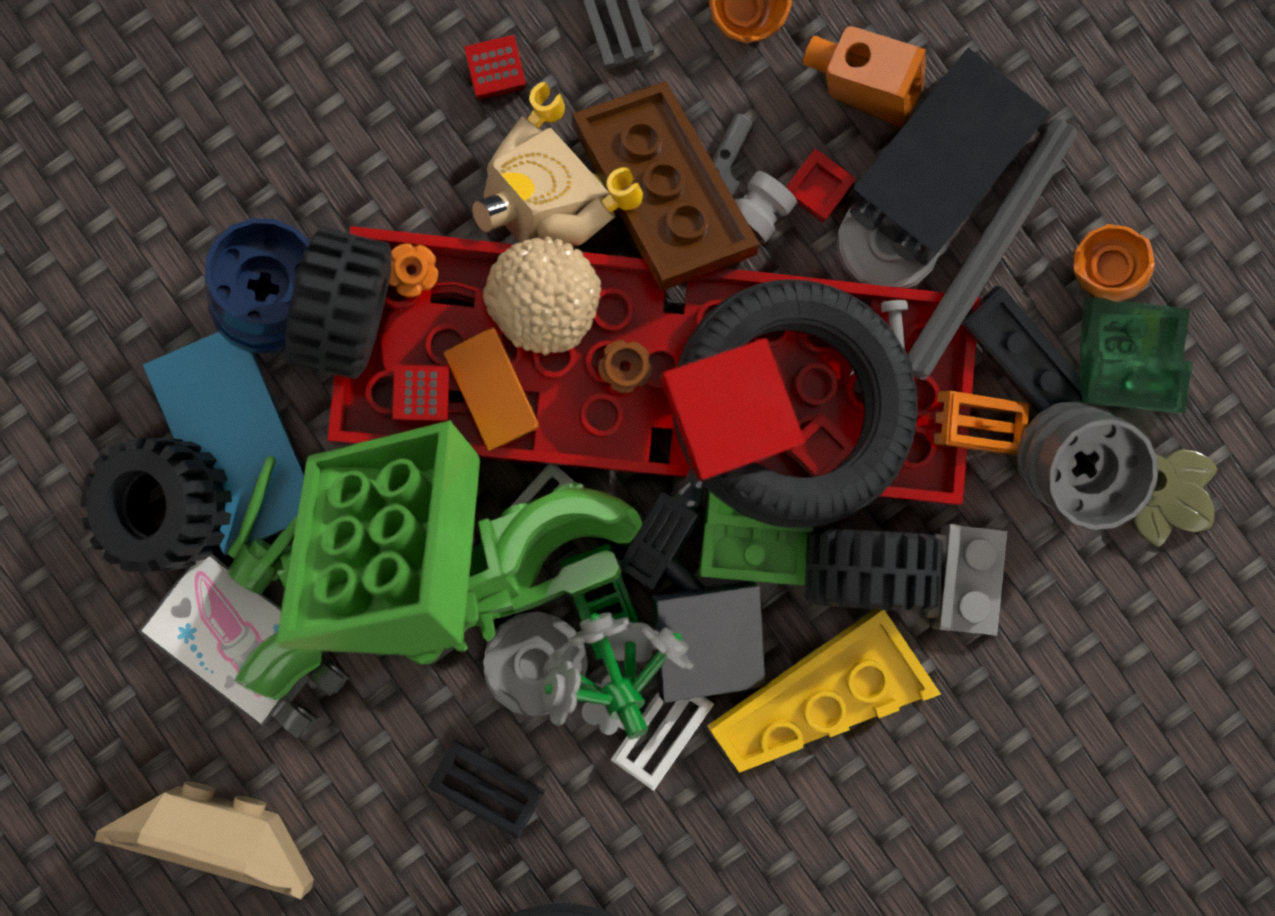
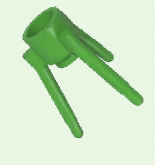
(256, 562)

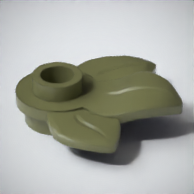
(1178, 497)

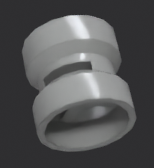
(763, 204)

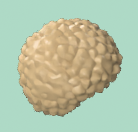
(542, 295)

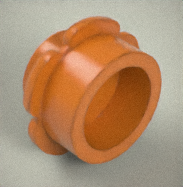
(426, 273)

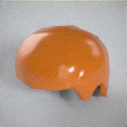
(749, 19)
(1113, 263)

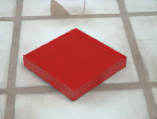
(732, 409)

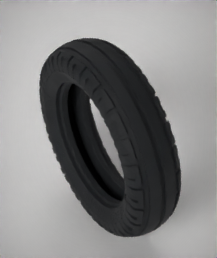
(885, 386)

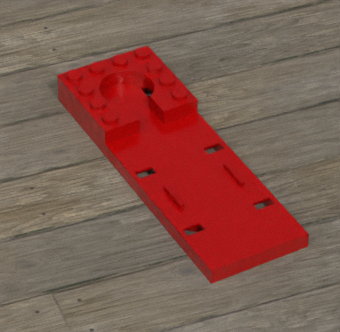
(604, 429)

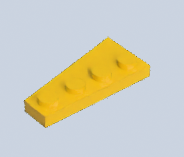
(838, 685)

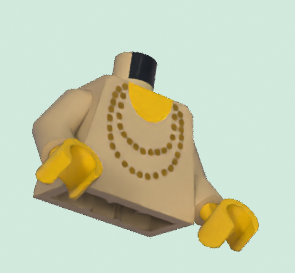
(544, 188)

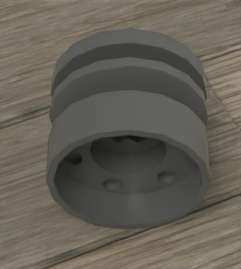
(1112, 469)

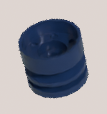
(240, 265)

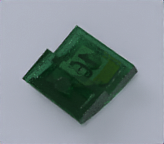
(1134, 355)

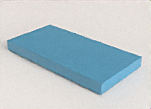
(225, 406)

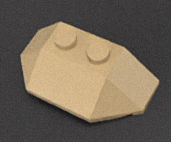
(214, 836)

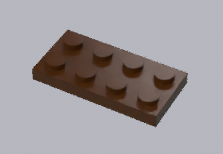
(686, 211)

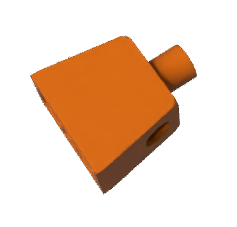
(871, 72)

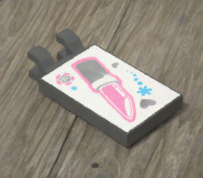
(213, 627)

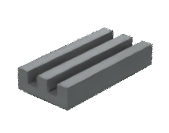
(627, 53)

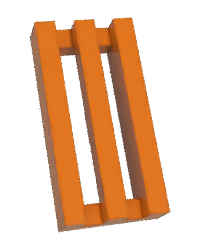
(951, 420)

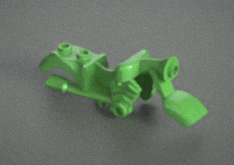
(499, 575)

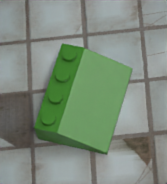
(383, 546)

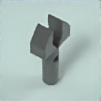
(729, 149)

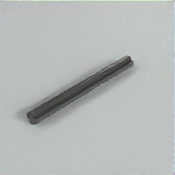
(990, 248)

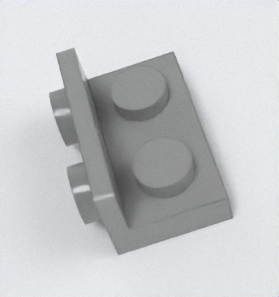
(970, 579)

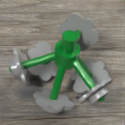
(617, 698)

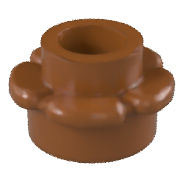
(639, 369)

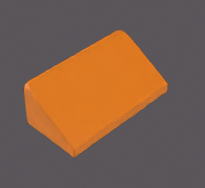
(491, 389)

